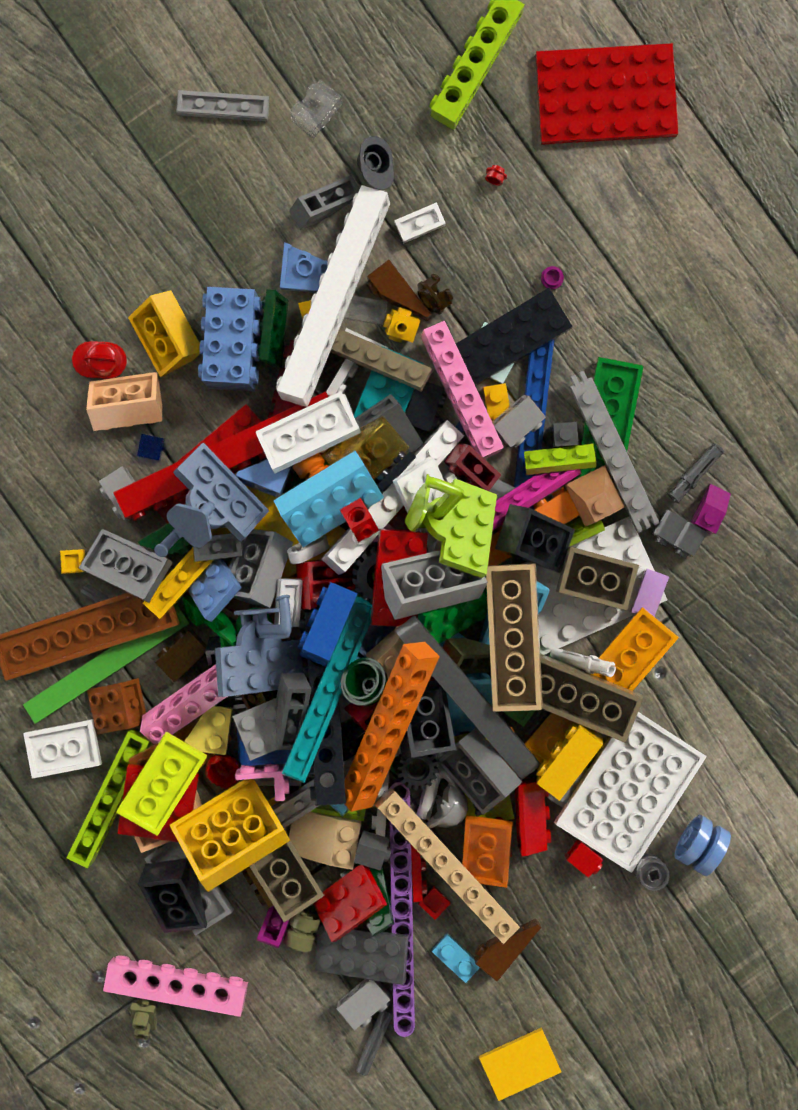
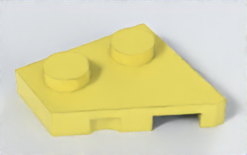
(212, 731)

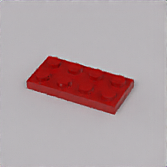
(391, 547)

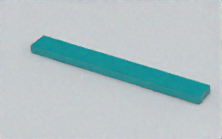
(328, 692)

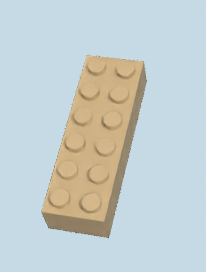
(514, 637)

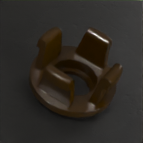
(432, 301)

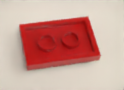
(349, 902)

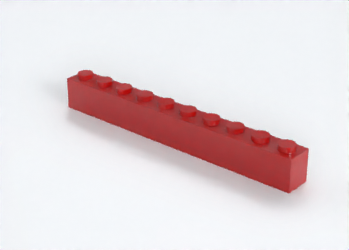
(164, 485)

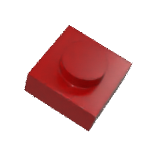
(434, 902)

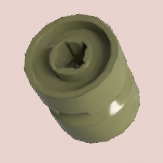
(301, 932)

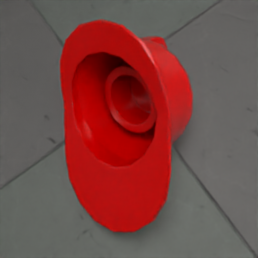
(99, 360)

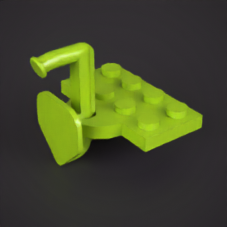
(457, 519)

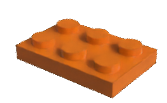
(487, 849)

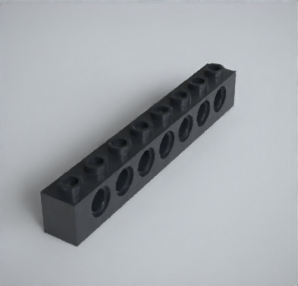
(336, 792)

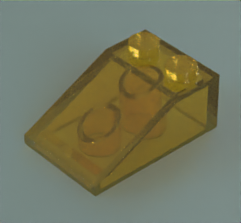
(375, 446)

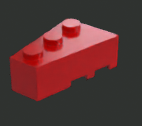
(317, 575)

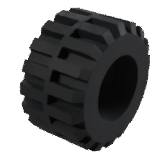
(360, 572)

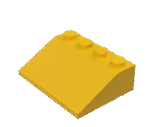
(229, 833)

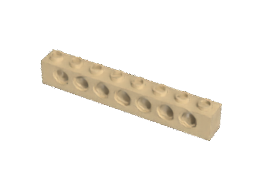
(446, 865)

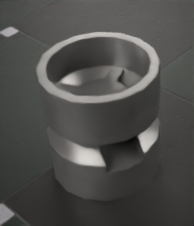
(652, 872)

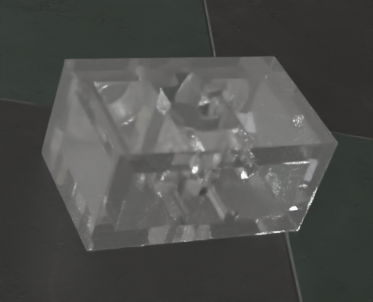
(313, 121)

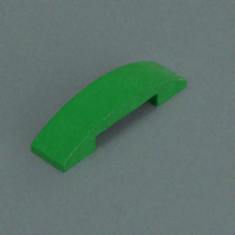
(220, 625)

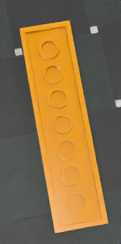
(634, 654)

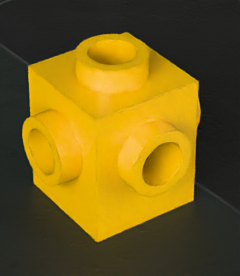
(407, 330)

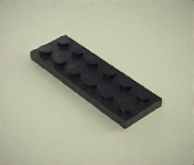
(513, 336)

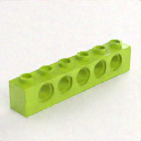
(451, 113)
(106, 802)

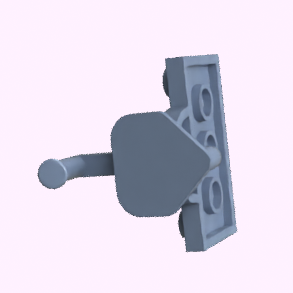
(220, 499)
(259, 653)

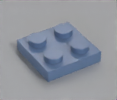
(214, 589)

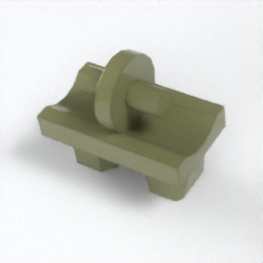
(143, 1018)

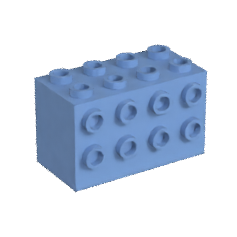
(230, 339)

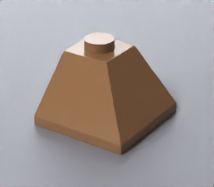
(595, 496)

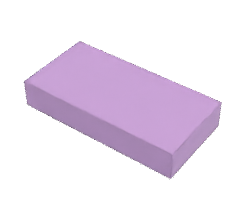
(650, 592)

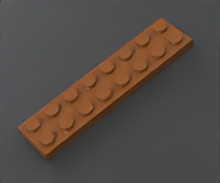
(78, 634)

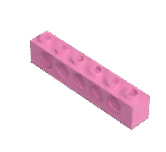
(461, 390)
(182, 707)
(118, 983)

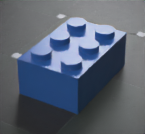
(326, 623)

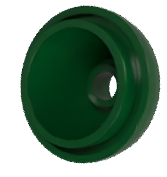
(357, 679)

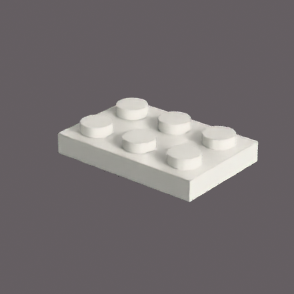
(62, 748)

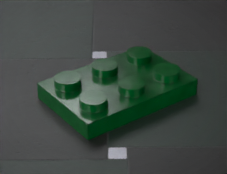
(273, 328)

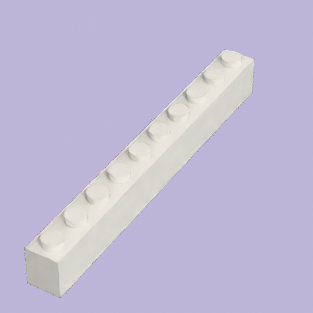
(333, 296)

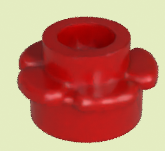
(495, 175)

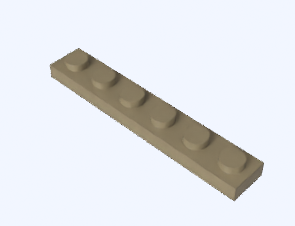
(380, 360)

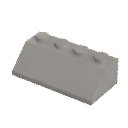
(425, 585)

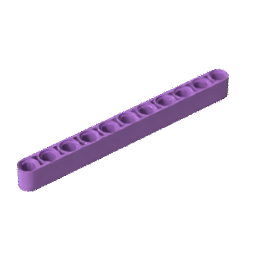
(402, 1010)

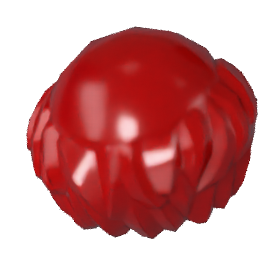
(222, 770)

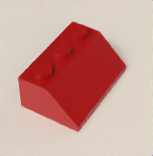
(531, 817)

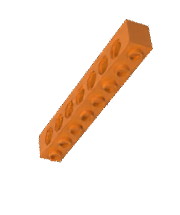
(389, 724)

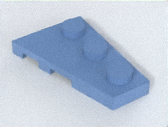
(301, 270)

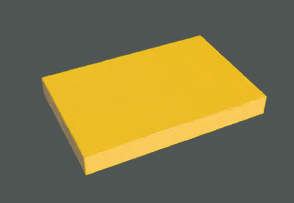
(520, 1064)

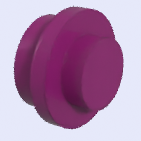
(552, 277)

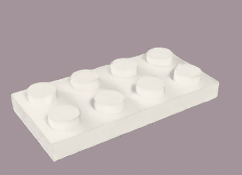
(308, 432)
(409, 484)

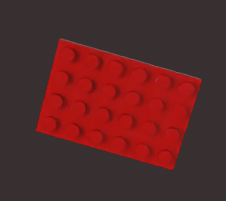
(606, 93)

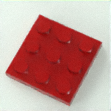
(183, 807)

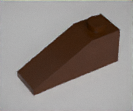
(394, 289)
(497, 957)

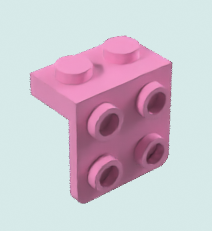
(281, 782)

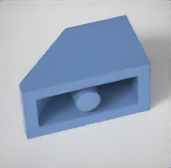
(264, 479)

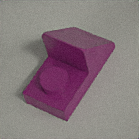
(272, 929)

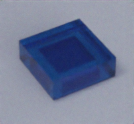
(150, 447)

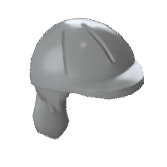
(451, 807)

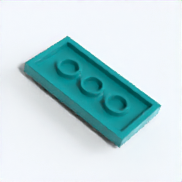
(380, 387)

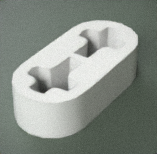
(299, 554)

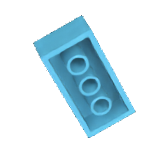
(316, 503)

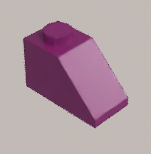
(711, 509)

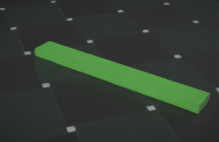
(97, 670)

